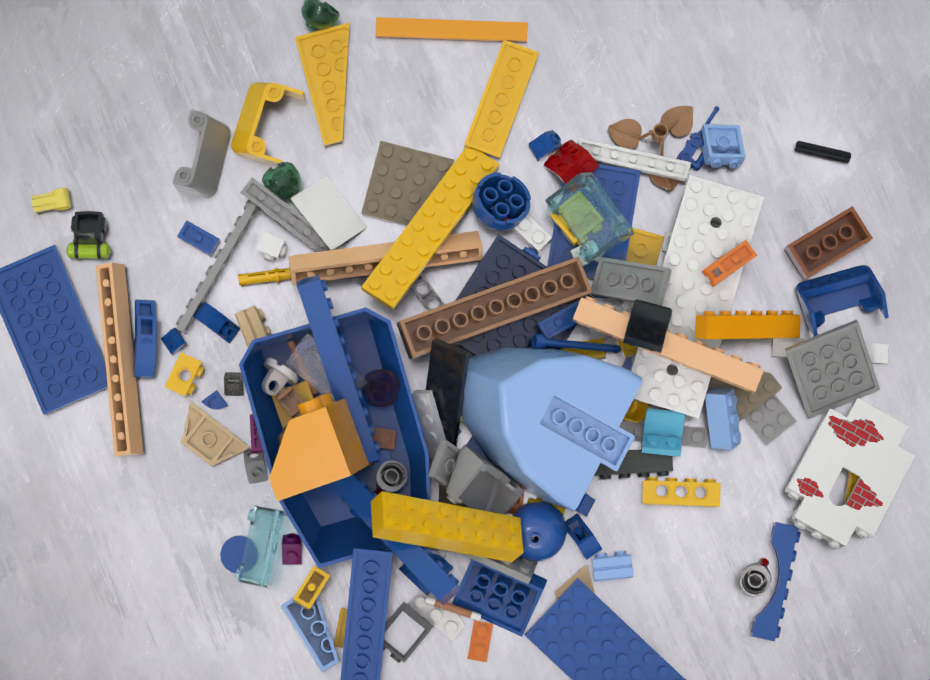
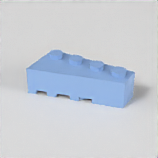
(313, 632)

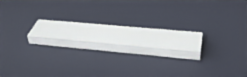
(637, 160)
(877, 352)

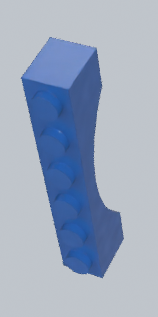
(783, 542)

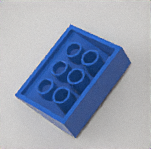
(499, 596)

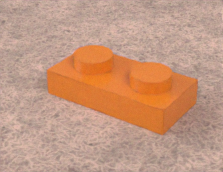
(480, 641)

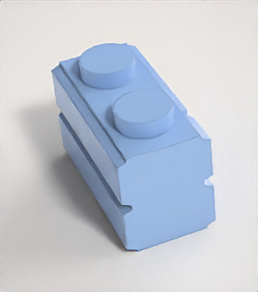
(612, 566)

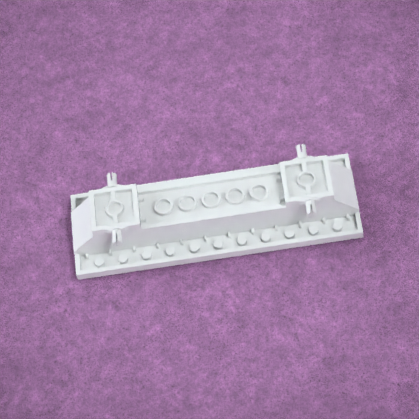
(706, 228)

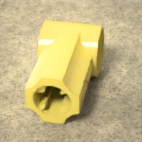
(58, 199)

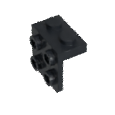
(647, 325)

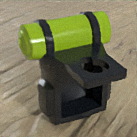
(88, 236)

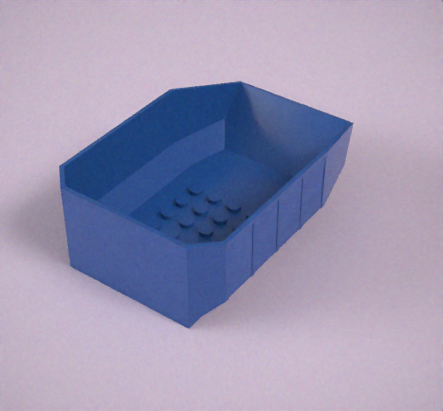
(319, 514)

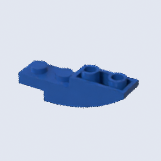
(144, 338)

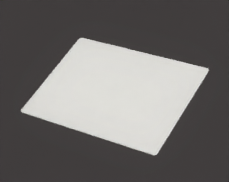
(328, 213)

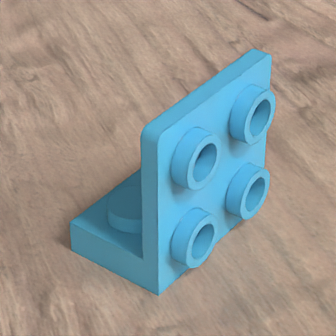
(663, 432)

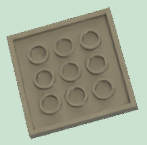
(402, 182)

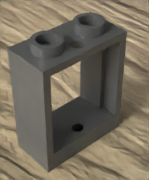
(396, 655)

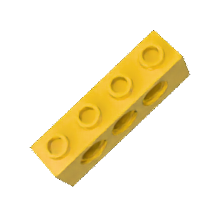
(711, 488)

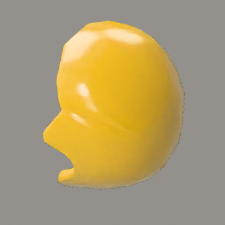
(636, 411)

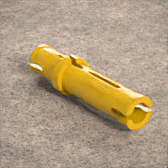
(264, 276)

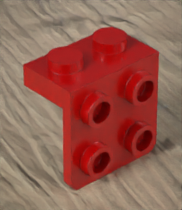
(570, 161)

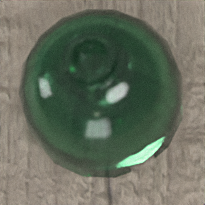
(319, 14)
(283, 180)

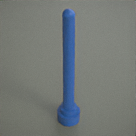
(540, 341)

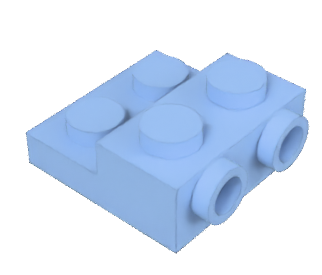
(722, 145)

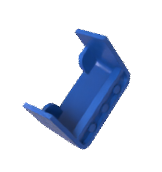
(840, 292)

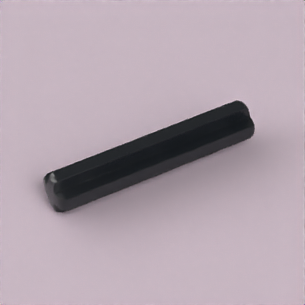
(823, 151)

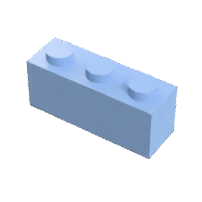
(722, 418)

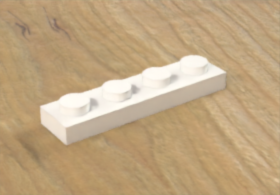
(429, 420)

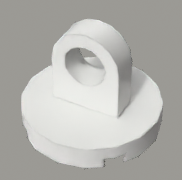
(279, 374)

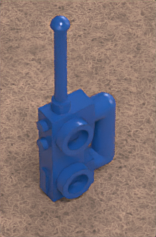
(695, 142)

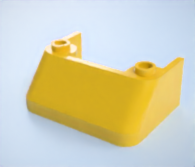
(243, 140)

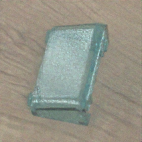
(590, 215)

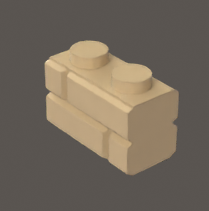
(251, 324)

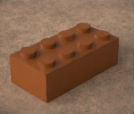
(828, 243)

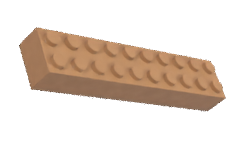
(495, 307)

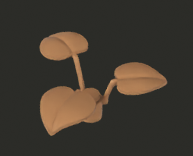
(676, 120)

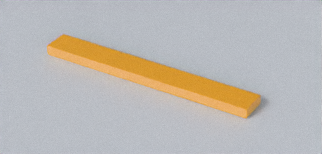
(451, 29)

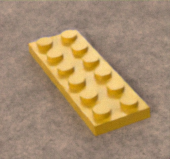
(501, 99)

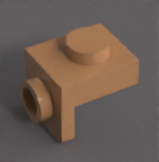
(289, 400)

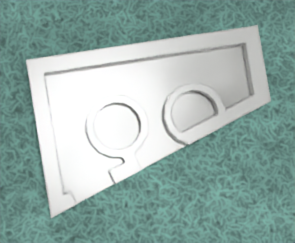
(445, 621)

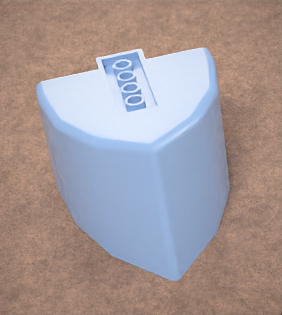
(549, 417)

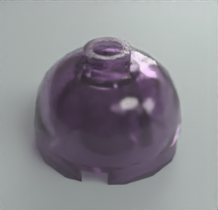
(380, 388)

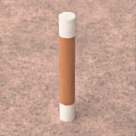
(453, 608)

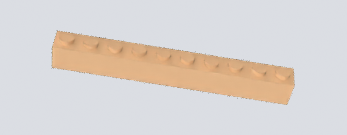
(364, 259)
(675, 347)
(119, 359)

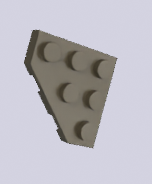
(746, 400)

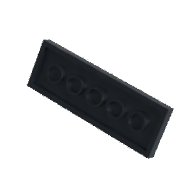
(447, 381)

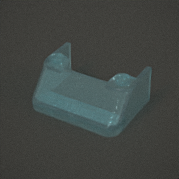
(260, 546)

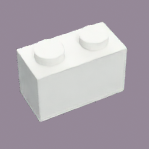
(532, 234)

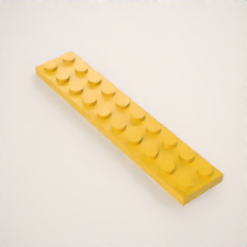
(428, 228)

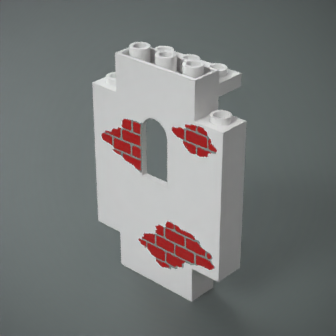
(865, 445)

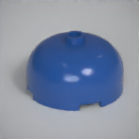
(501, 198)
(547, 525)

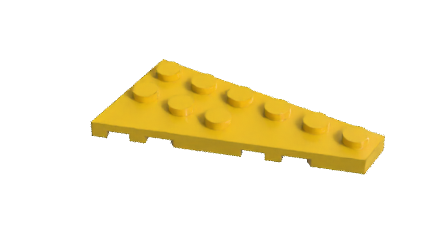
(325, 68)

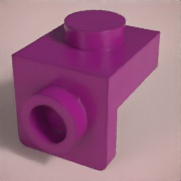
(291, 549)

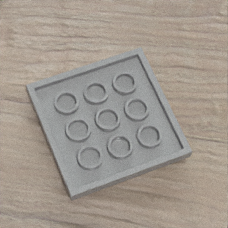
(832, 368)

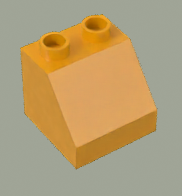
(317, 448)

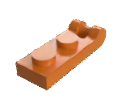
(730, 263)

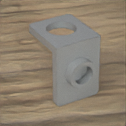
(255, 467)

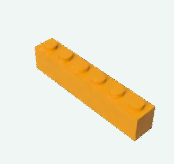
(747, 325)

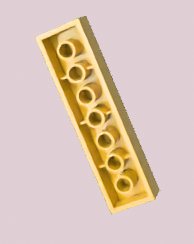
(446, 527)

